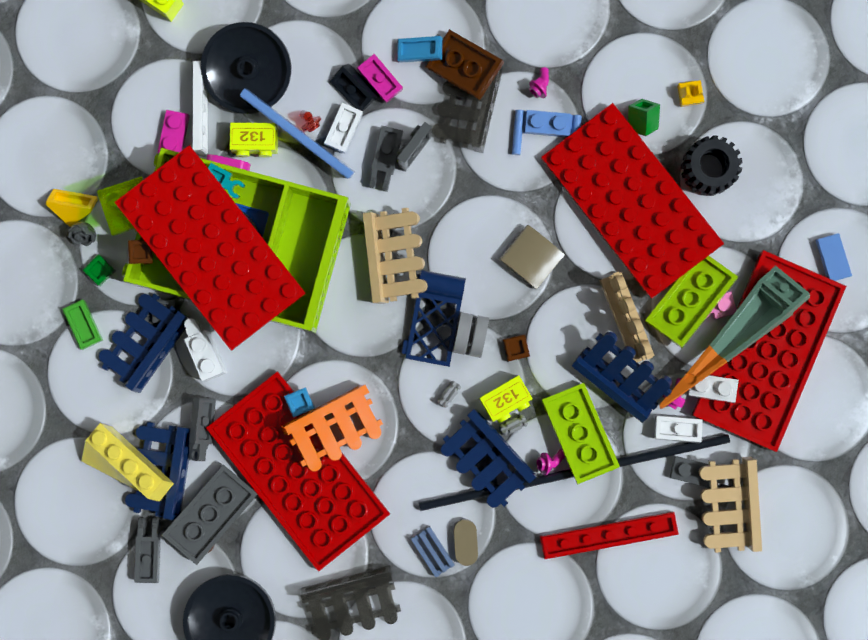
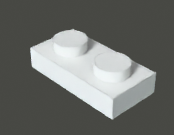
(343, 128)
(716, 389)
(678, 429)

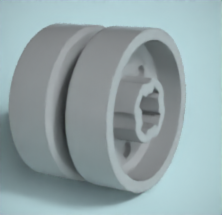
(471, 335)

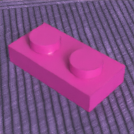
(380, 78)
(174, 131)

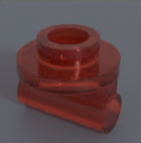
(311, 123)

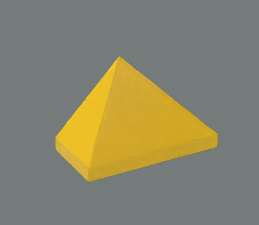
(70, 205)

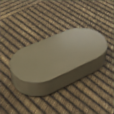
(465, 542)

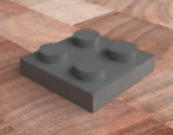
(408, 152)

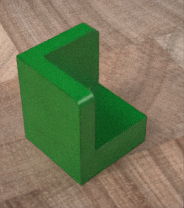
(644, 116)

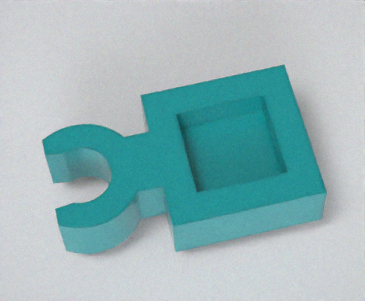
(224, 179)

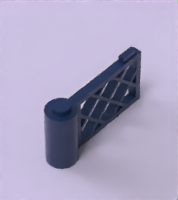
(440, 288)

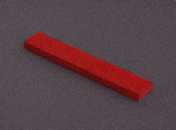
(609, 535)

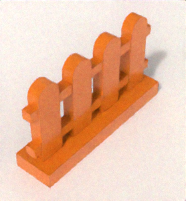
(341, 418)

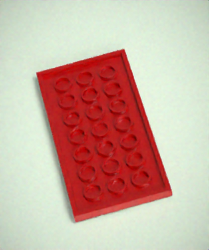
(632, 201)
(210, 247)
(777, 364)
(319, 508)

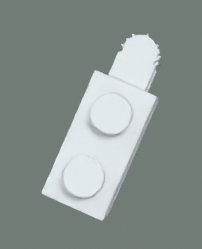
(203, 351)

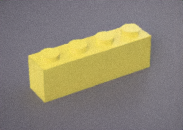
(119, 459)

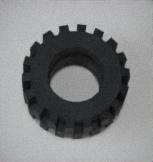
(725, 154)

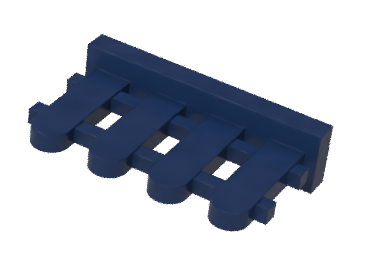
(162, 341)
(617, 386)
(176, 459)
(499, 463)

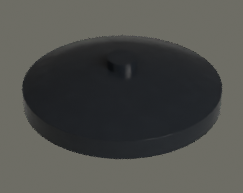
(246, 58)
(229, 610)

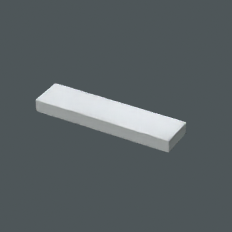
(200, 111)

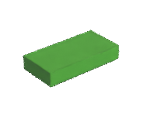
(82, 324)

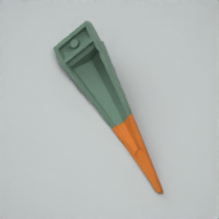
(764, 308)

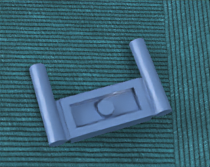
(542, 124)

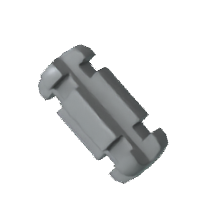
(449, 394)
(513, 425)

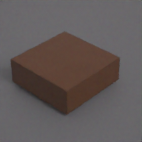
(139, 252)
(516, 348)

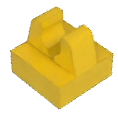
(690, 93)

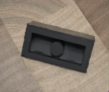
(354, 87)

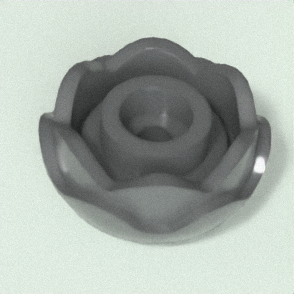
(82, 233)

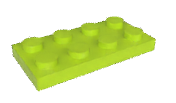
(691, 300)
(580, 433)

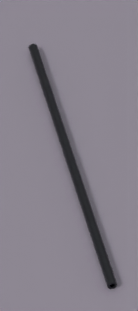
(566, 474)

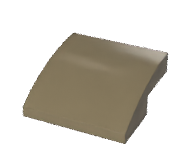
(532, 256)

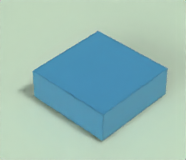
(299, 402)

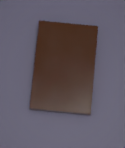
(466, 65)

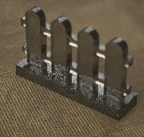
(472, 115)
(336, 590)

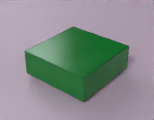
(99, 270)

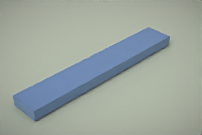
(297, 133)

